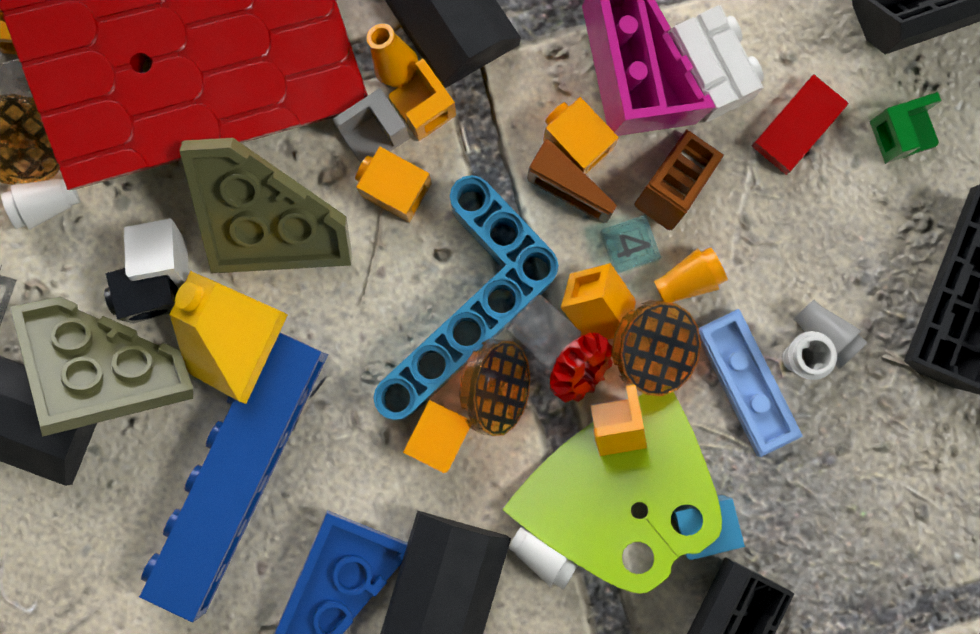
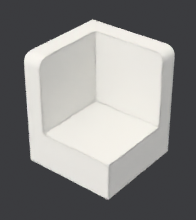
(156, 251)

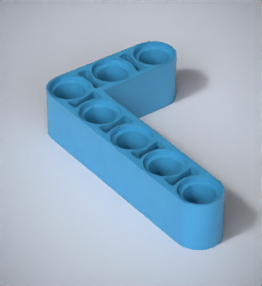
(477, 310)

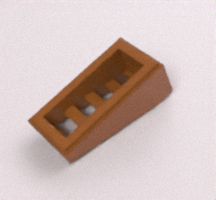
(565, 180)
(664, 202)

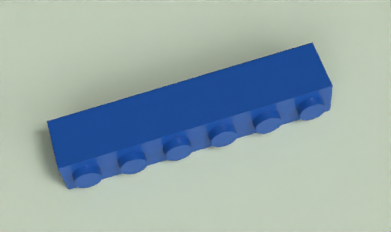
(230, 482)

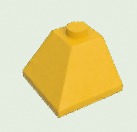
(224, 334)

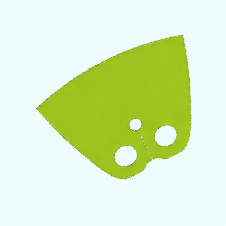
(585, 499)

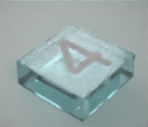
(630, 244)

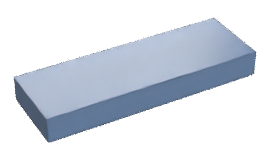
(748, 383)

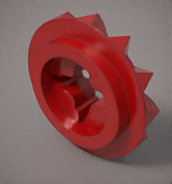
(572, 376)

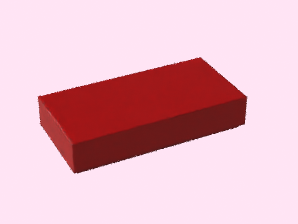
(800, 124)

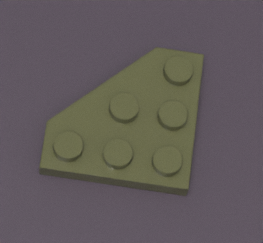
(257, 214)
(92, 367)

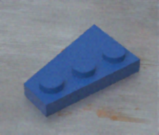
(339, 576)

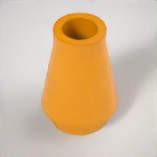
(391, 56)
(693, 276)

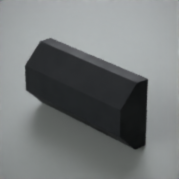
(902, 23)
(456, 34)
(949, 328)
(21, 440)
(446, 578)
(741, 603)

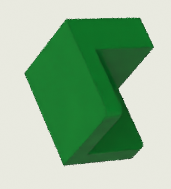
(906, 128)

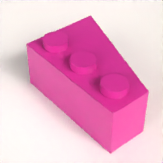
(639, 68)

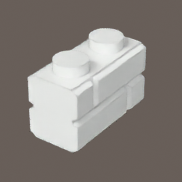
(719, 60)

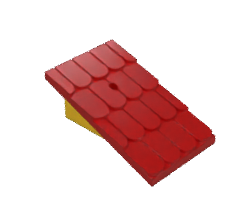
(141, 76)

